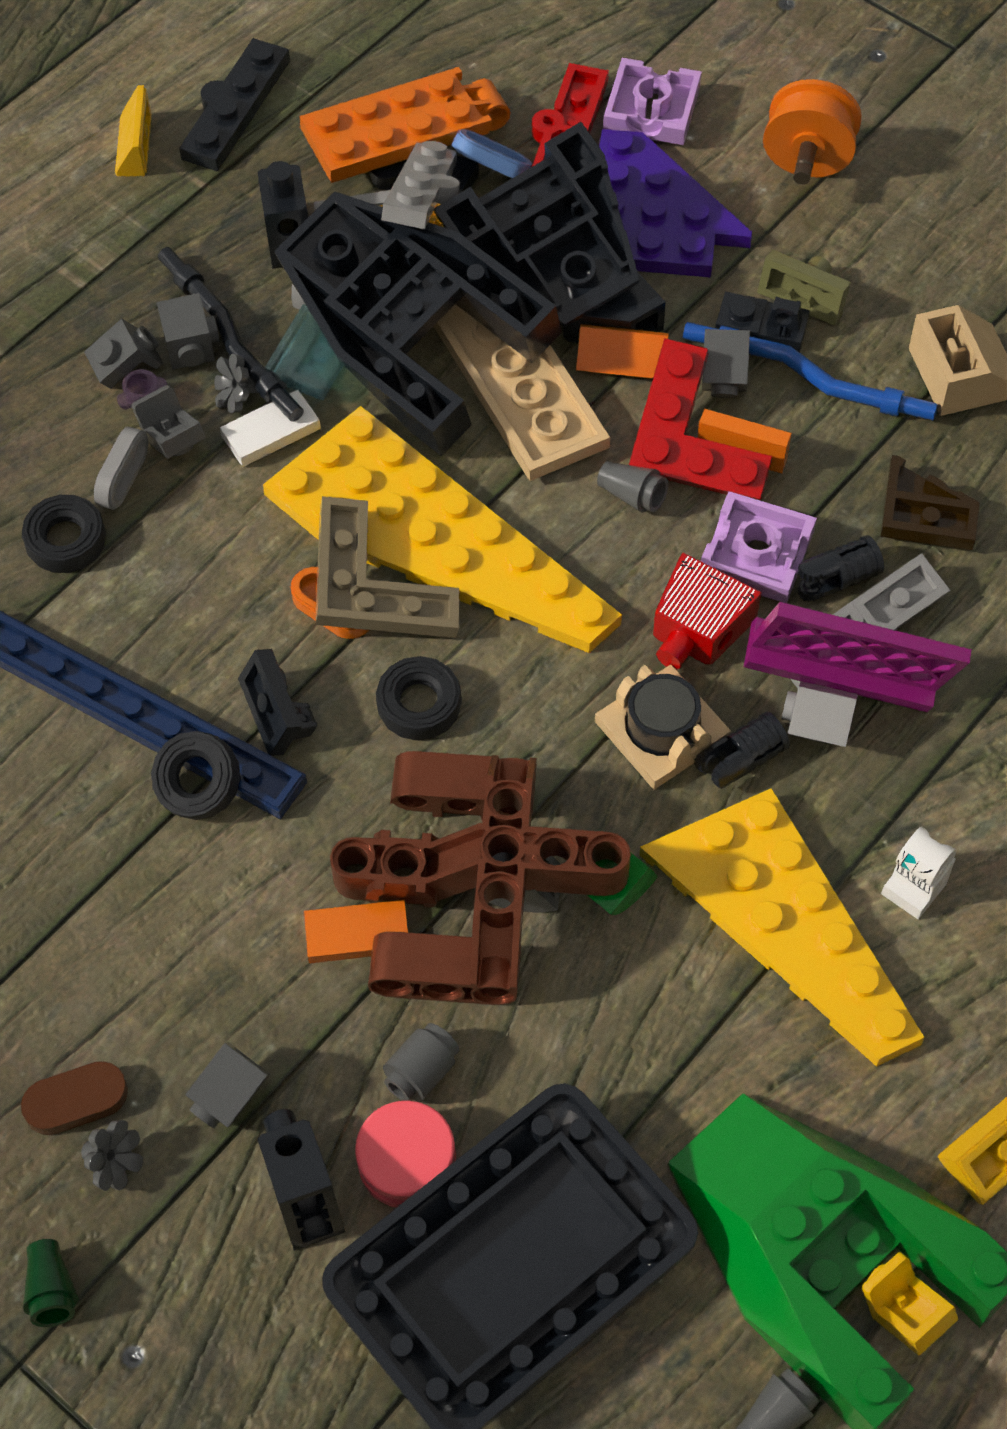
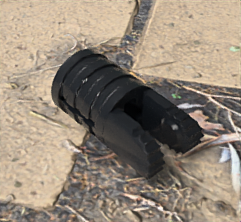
(840, 568)
(743, 750)

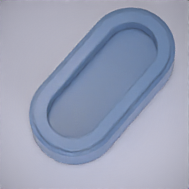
(490, 153)

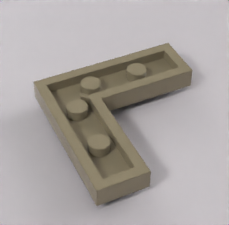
(360, 603)

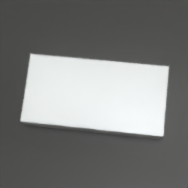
(267, 430)

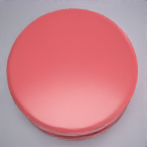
(403, 1150)

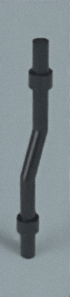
(267, 383)

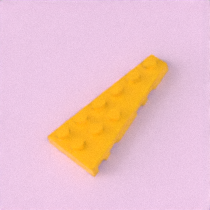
(779, 906)

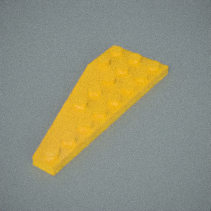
(438, 531)

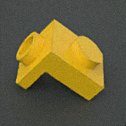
(907, 1304)

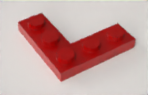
(684, 458)

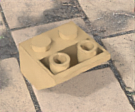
(959, 359)

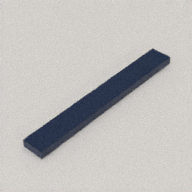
(139, 712)

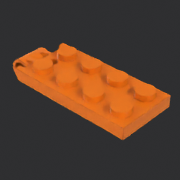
(389, 123)

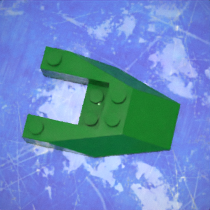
(804, 1226)

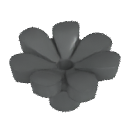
(233, 382)
(110, 1155)

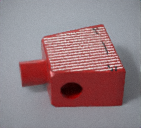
(701, 613)

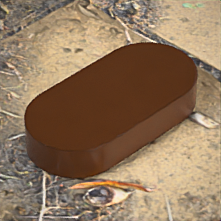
(74, 1098)

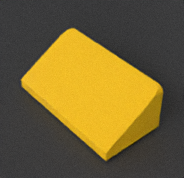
(134, 135)
(980, 1155)

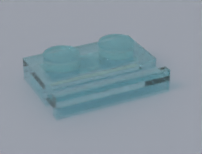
(305, 357)

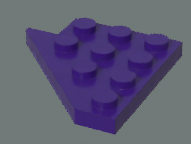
(665, 210)

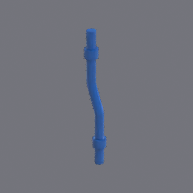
(890, 401)

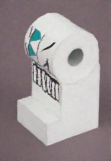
(919, 873)

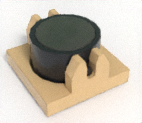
(664, 723)

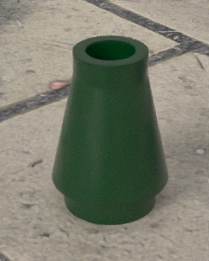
(48, 1286)

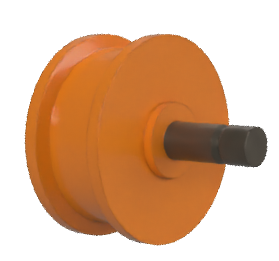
(812, 129)

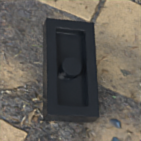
(772, 321)
(270, 704)

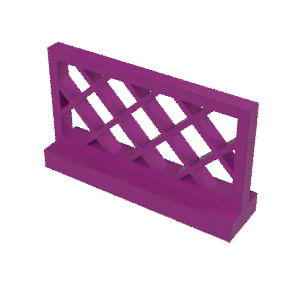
(852, 656)

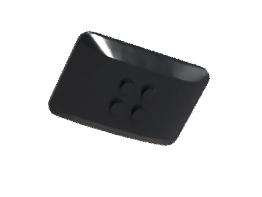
(509, 1260)

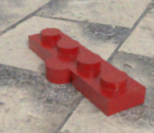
(575, 103)

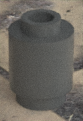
(420, 1063)

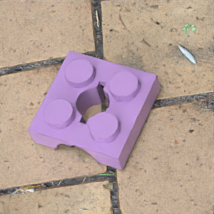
(669, 112)
(751, 519)

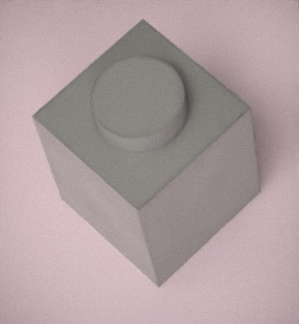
(820, 713)

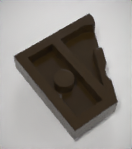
(927, 510)

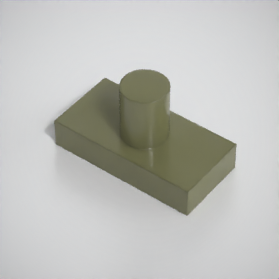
(805, 282)

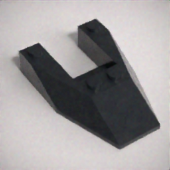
(386, 285)

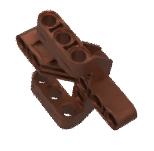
(502, 792)

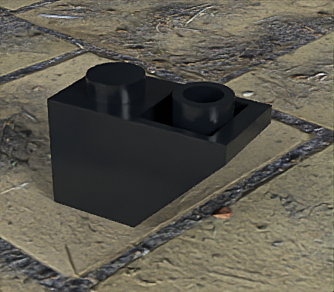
(634, 309)

